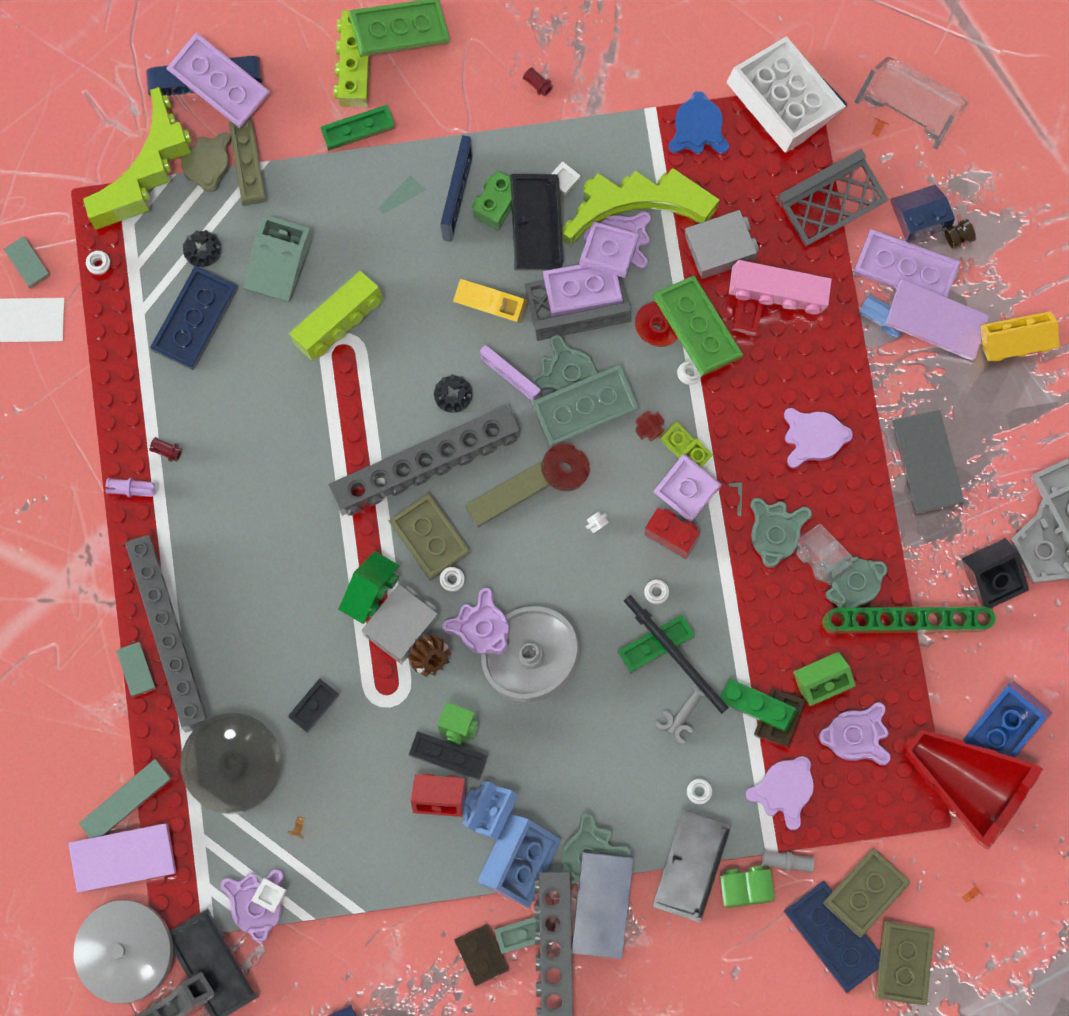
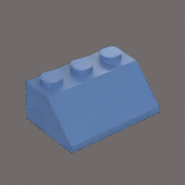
(517, 859)

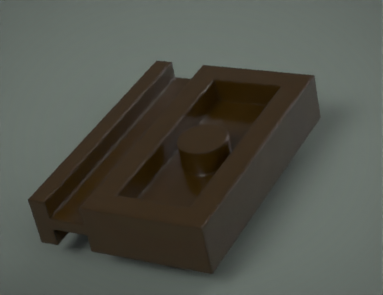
(775, 735)
(481, 955)

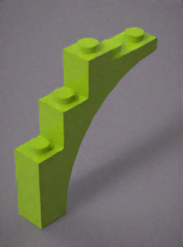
(129, 192)
(637, 192)

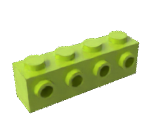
(352, 69)
(336, 316)

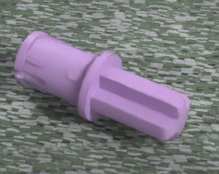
(130, 487)

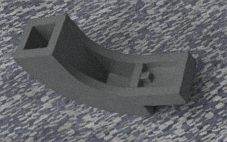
(184, 1000)

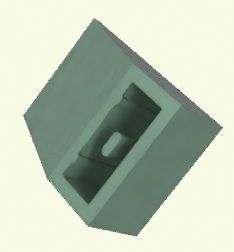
(277, 258)

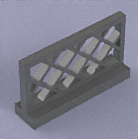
(818, 182)
(578, 321)

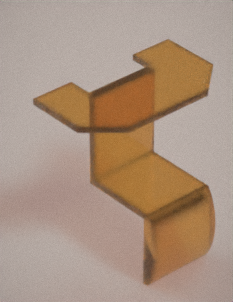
(879, 126)
(298, 828)
(971, 894)

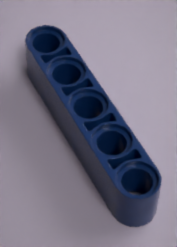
(171, 85)

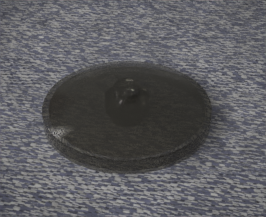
(231, 763)

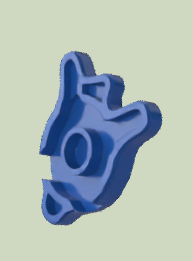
(698, 125)

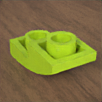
(681, 443)

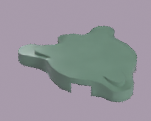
(564, 367)
(776, 531)
(858, 585)
(588, 839)

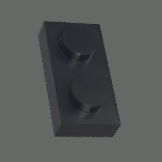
(313, 705)

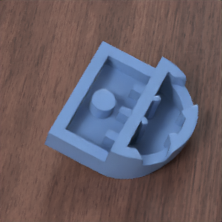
(488, 809)

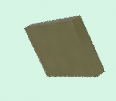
(429, 536)
(866, 893)
(905, 964)

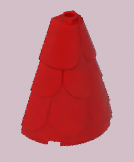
(973, 781)

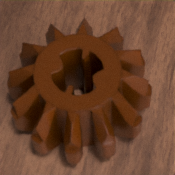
(429, 655)

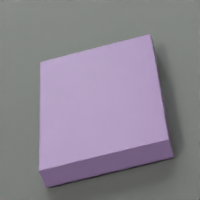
(580, 289)

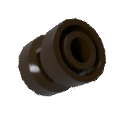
(960, 234)

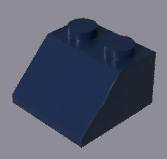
(922, 212)

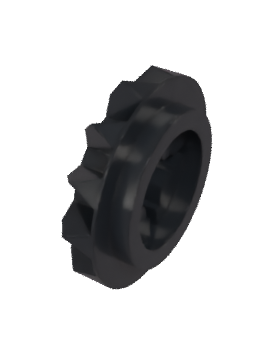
(202, 258)
(450, 404)

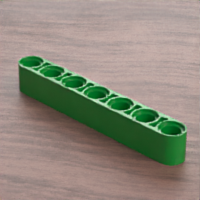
(920, 617)

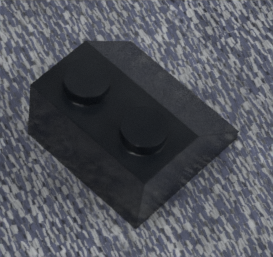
(996, 573)

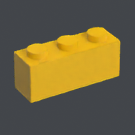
(1020, 336)

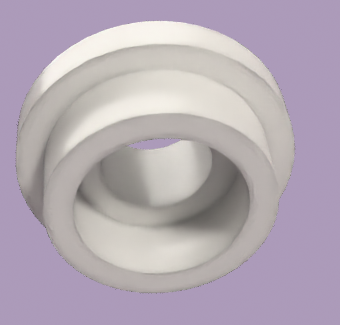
(95, 256)
(684, 377)
(597, 521)
(448, 572)
(656, 584)
(699, 783)

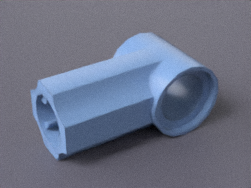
(878, 312)

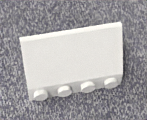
(785, 93)

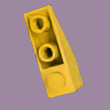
(490, 301)

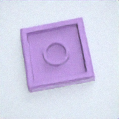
(609, 249)
(687, 488)

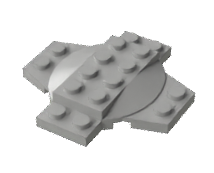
(1045, 538)

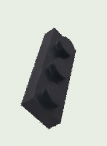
(448, 755)

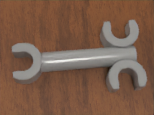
(676, 726)

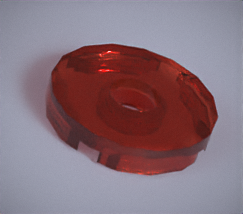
(556, 476)

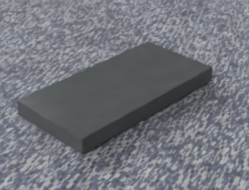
(928, 462)

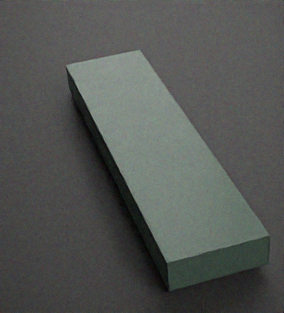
(125, 800)

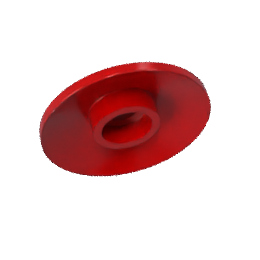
(650, 316)

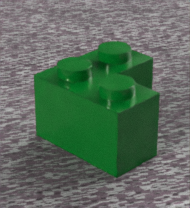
(369, 586)

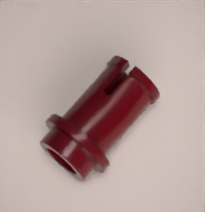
(541, 84)
(166, 449)

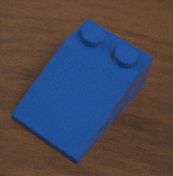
(1009, 722)

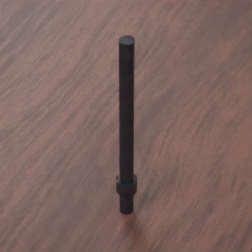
(644, 617)

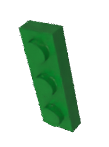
(357, 127)
(649, 649)
(758, 705)

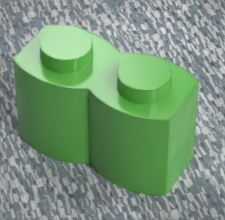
(746, 888)

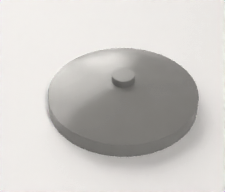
(538, 657)
(123, 951)

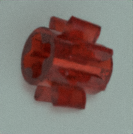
(649, 425)

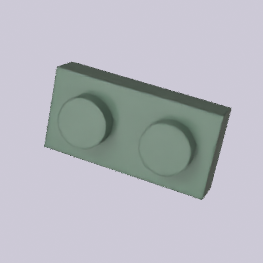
(517, 935)

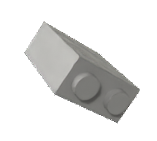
(721, 243)
(400, 622)

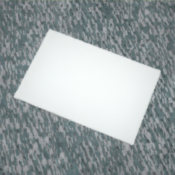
(31, 319)

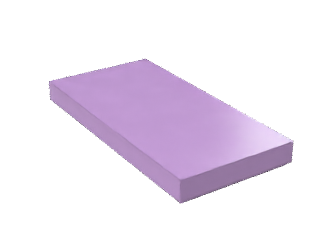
(218, 80)
(892, 259)
(936, 319)
(122, 858)

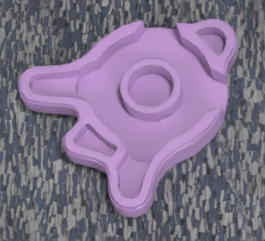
(633, 224)
(814, 435)
(481, 627)
(856, 735)
(785, 789)
(247, 914)

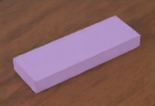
(510, 373)

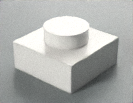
(567, 178)
(269, 895)

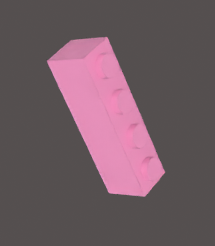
(779, 287)

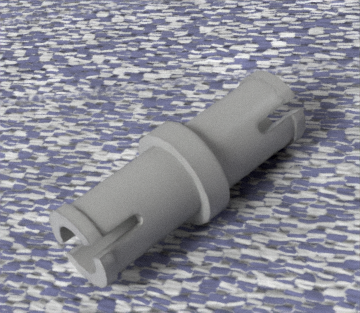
(787, 861)

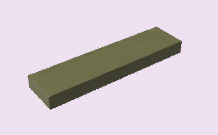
(247, 163)
(507, 495)

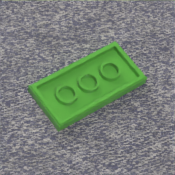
(398, 27)
(697, 325)

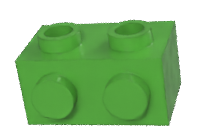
(494, 202)
(824, 678)
(457, 724)

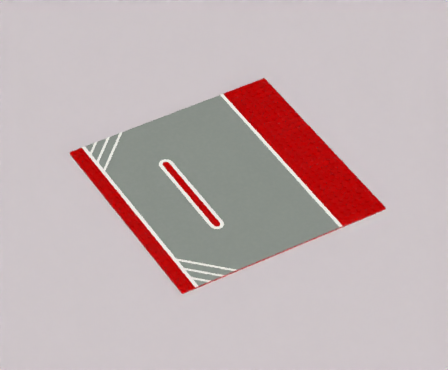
(266, 555)

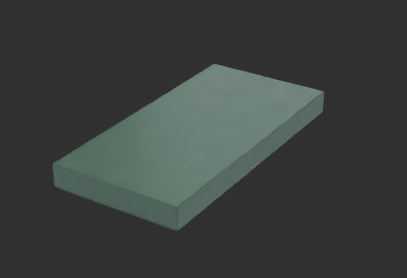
(585, 405)

